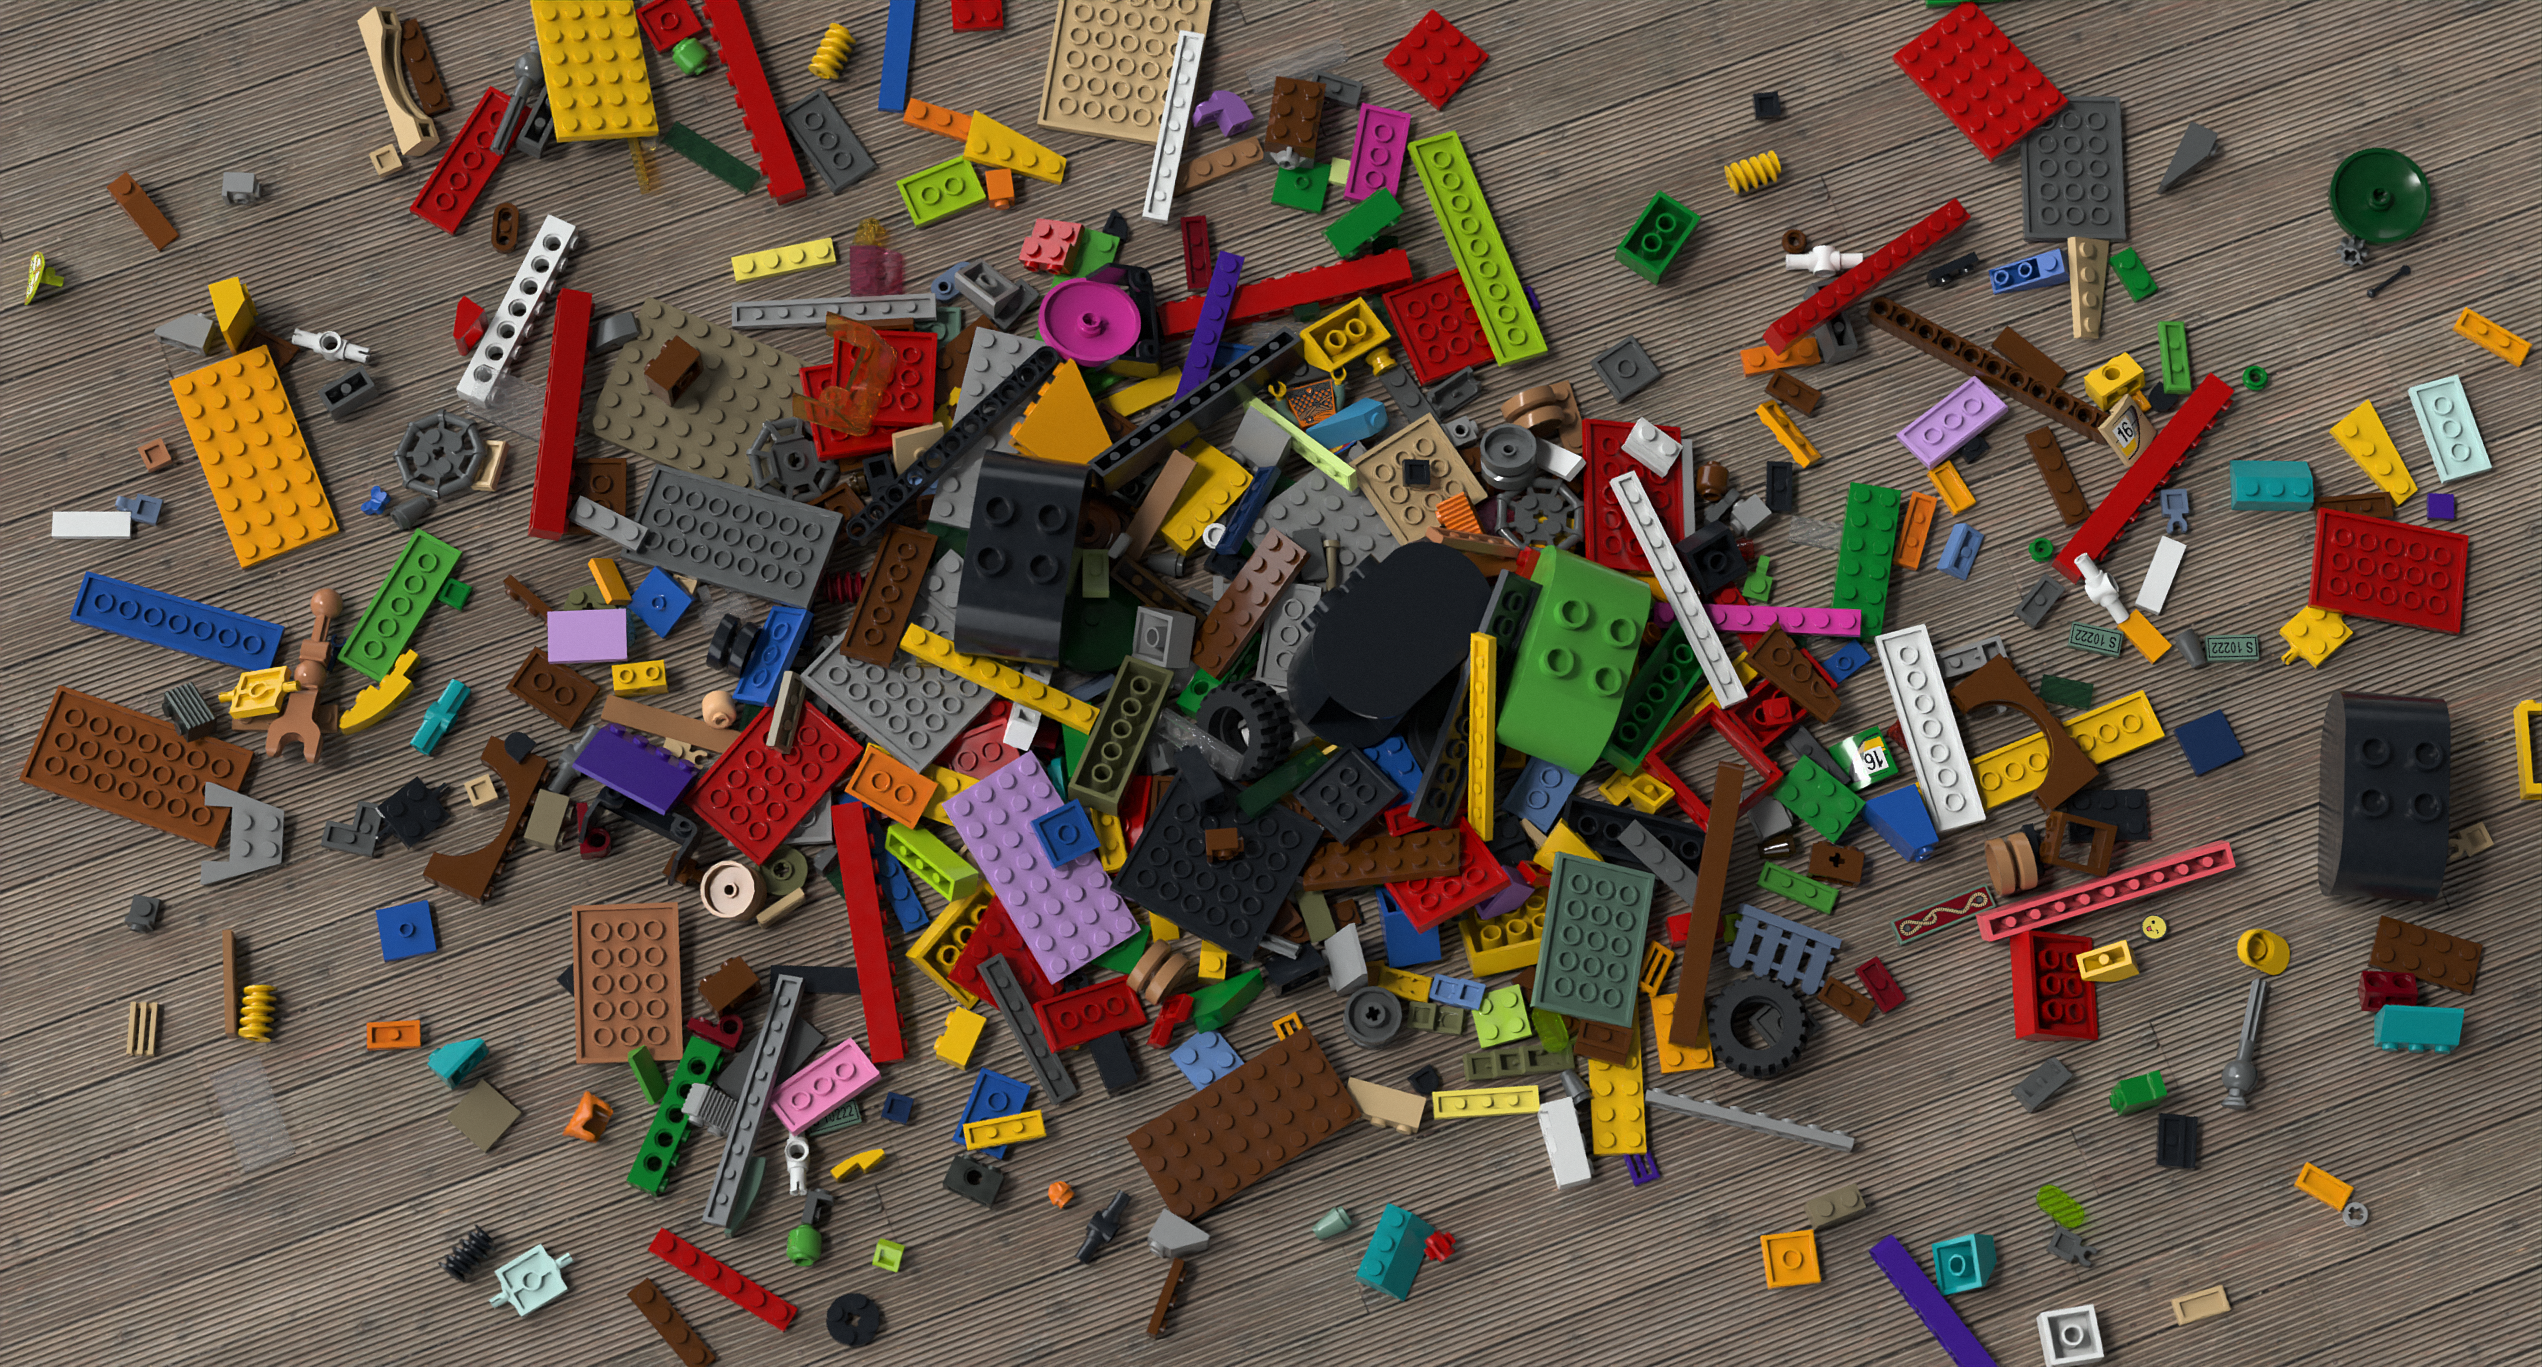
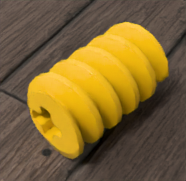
(832, 52)
(1753, 171)
(256, 1012)

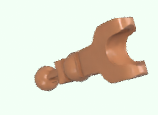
(303, 705)

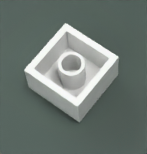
(2070, 1336)

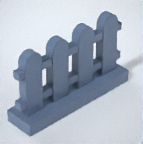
(1771, 938)

